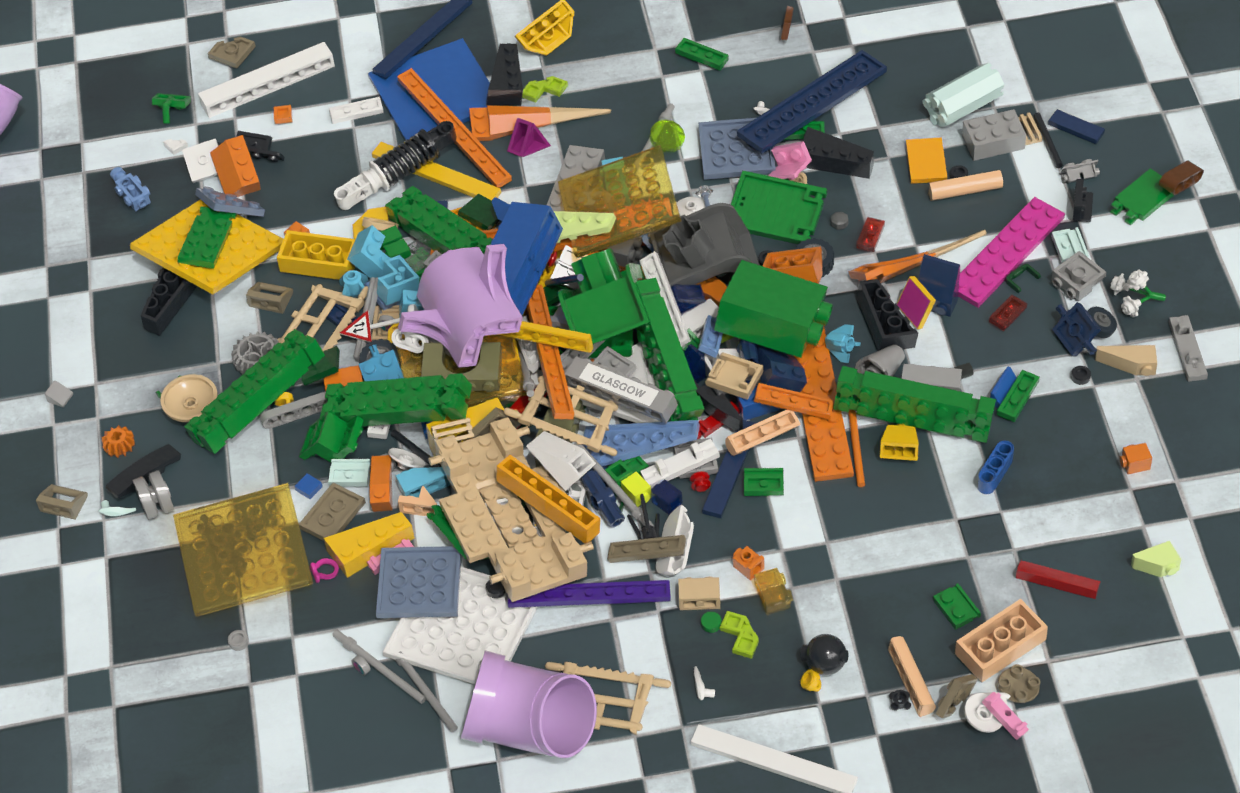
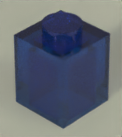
(666, 496)

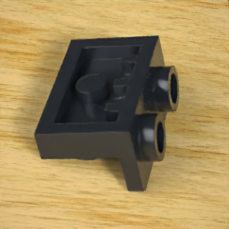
(1082, 203)

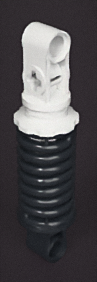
(396, 164)

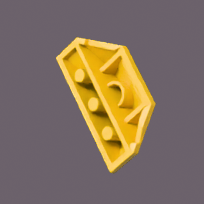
(548, 29)

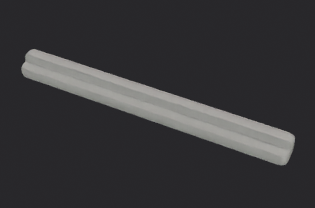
(370, 304)

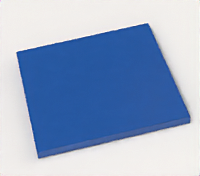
(449, 73)

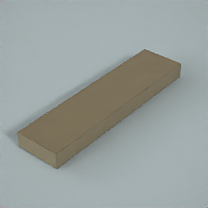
(646, 548)

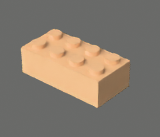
(1001, 640)

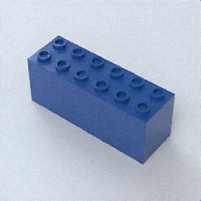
(530, 237)

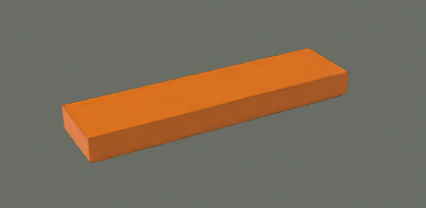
(793, 401)

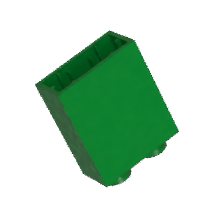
(773, 309)

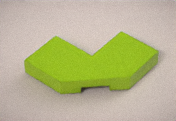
(551, 85)
(740, 626)

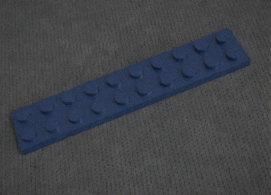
(811, 101)

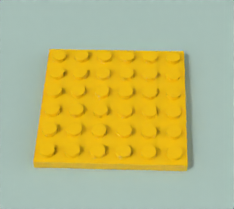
(243, 250)

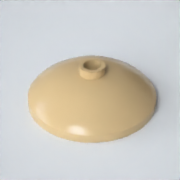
(187, 397)

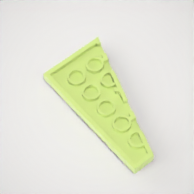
(583, 223)

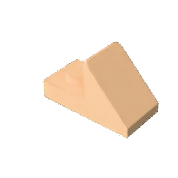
(415, 505)

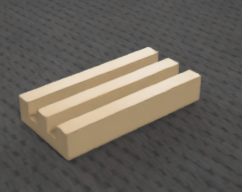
(1029, 118)
(468, 428)

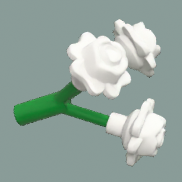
(1134, 283)

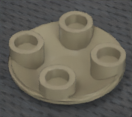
(1019, 684)

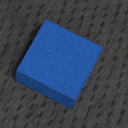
(308, 486)

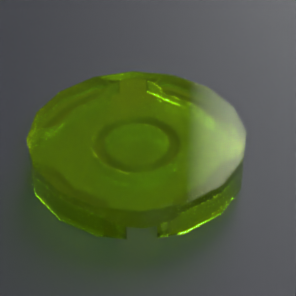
(668, 135)

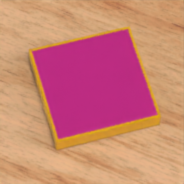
(916, 302)

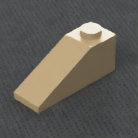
(1129, 358)

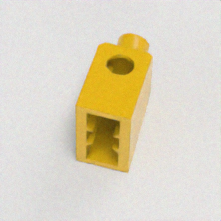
(899, 443)

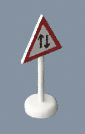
(361, 326)

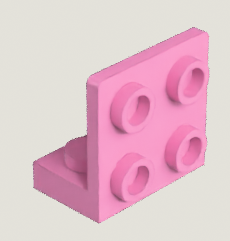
(790, 160)

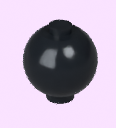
(825, 654)

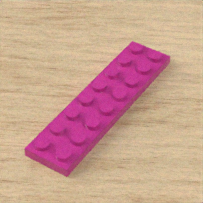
(1007, 251)

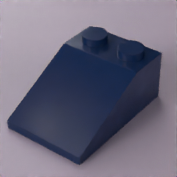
(942, 282)
(781, 369)

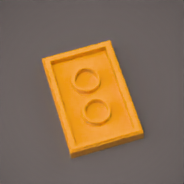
(926, 160)

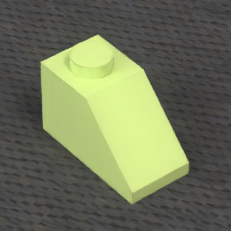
(1157, 560)

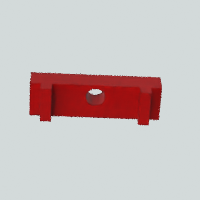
(711, 424)

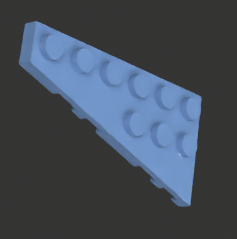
(642, 438)

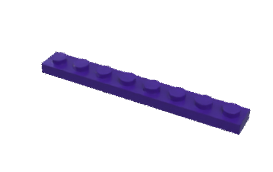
(598, 594)

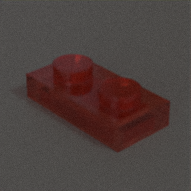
(870, 234)
(1007, 312)

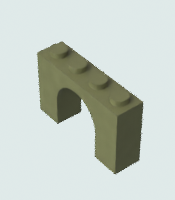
(483, 377)

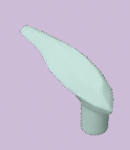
(114, 511)

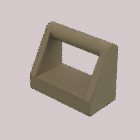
(269, 301)
(61, 507)

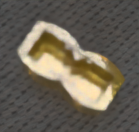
(772, 590)

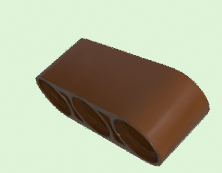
(1181, 177)

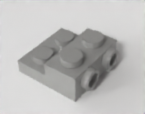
(1077, 276)

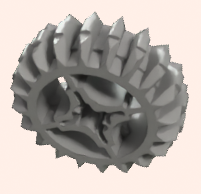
(251, 349)

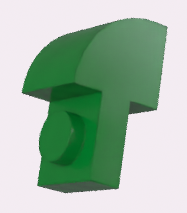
(621, 470)

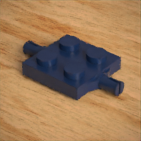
(1076, 329)

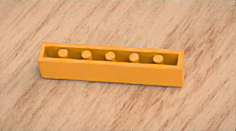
(548, 499)

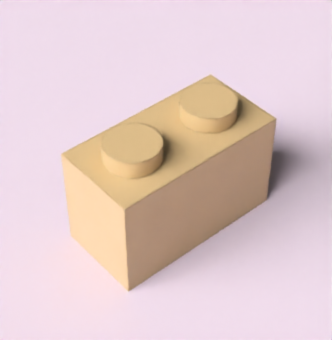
(699, 593)

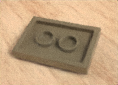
(332, 512)

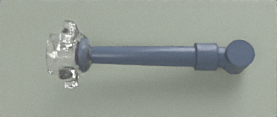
(704, 193)

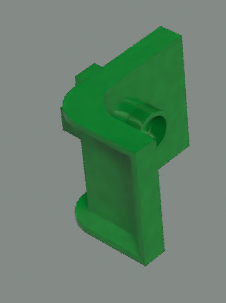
(607, 298)

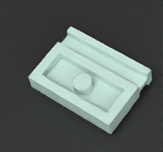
(1068, 243)
(349, 472)

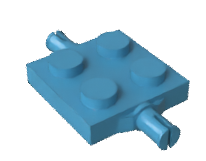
(381, 366)

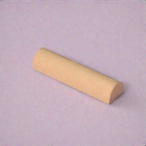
(965, 185)
(761, 432)
(911, 676)

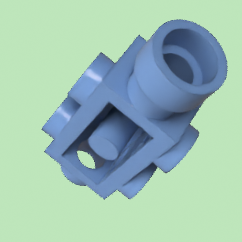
(130, 188)

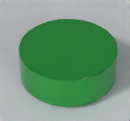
(711, 622)

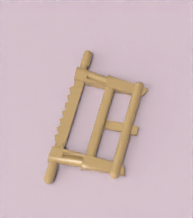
(334, 297)
(602, 424)
(644, 683)

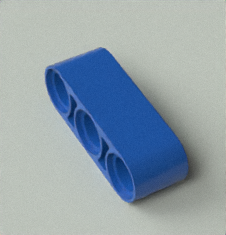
(1002, 459)

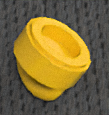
(284, 399)
(811, 681)

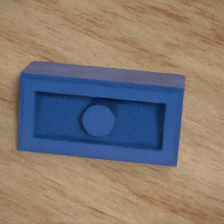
(1003, 386)

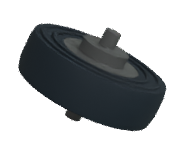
(1104, 320)

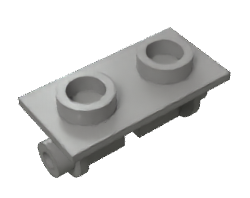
(1073, 171)

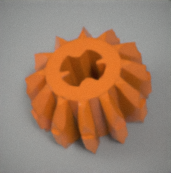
(118, 441)

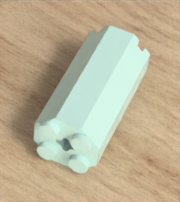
(963, 95)

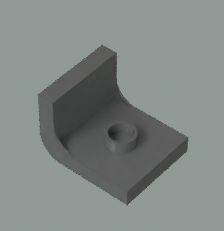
(704, 245)

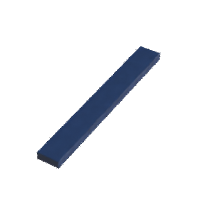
(420, 37)

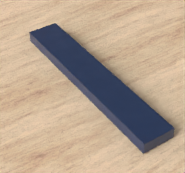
(725, 481)

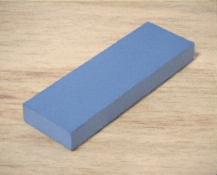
(710, 338)

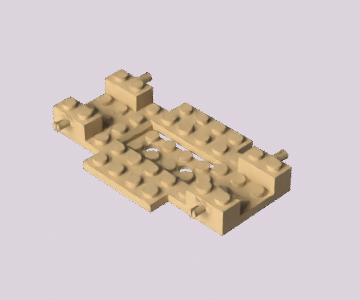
(531, 561)

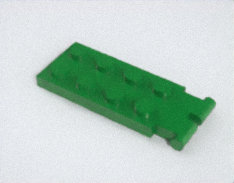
(206, 238)

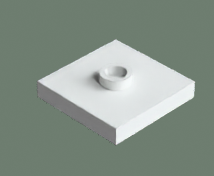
(200, 161)

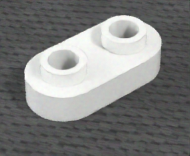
(410, 342)

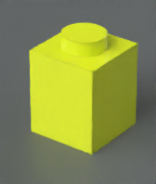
(634, 486)

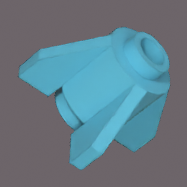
(353, 283)
(840, 342)

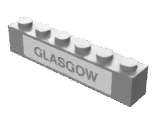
(621, 389)

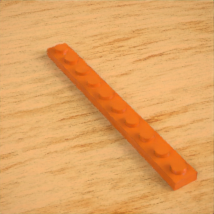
(465, 139)
(550, 360)

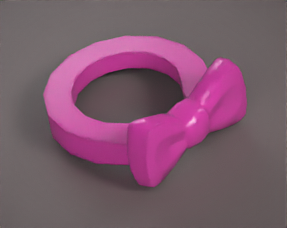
(313, 567)

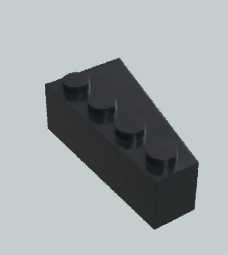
(506, 80)
(837, 155)
(165, 300)
(884, 318)

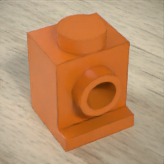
(748, 562)

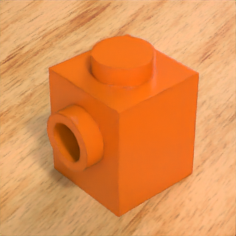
(1136, 458)

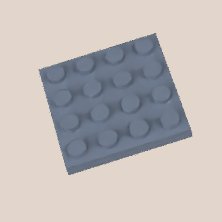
(726, 154)
(419, 582)

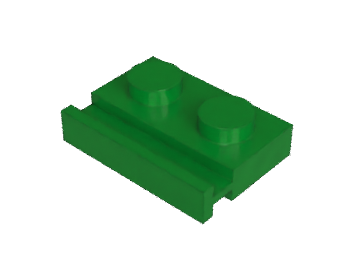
(763, 481)
(956, 606)

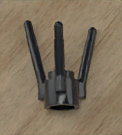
(646, 531)

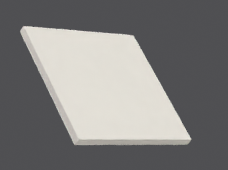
(458, 643)

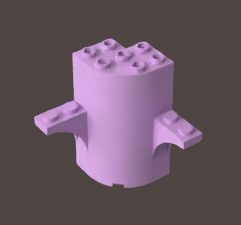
(463, 301)

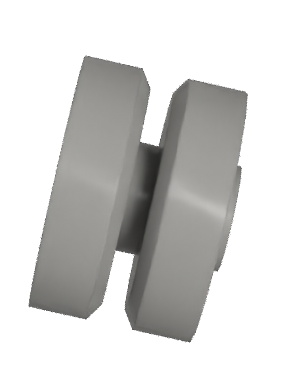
(156, 493)

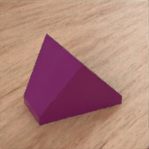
(526, 139)

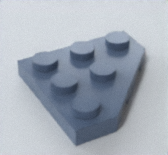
(228, 202)

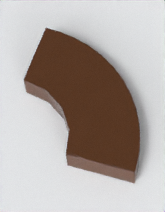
(787, 22)

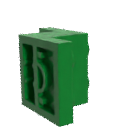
(331, 437)

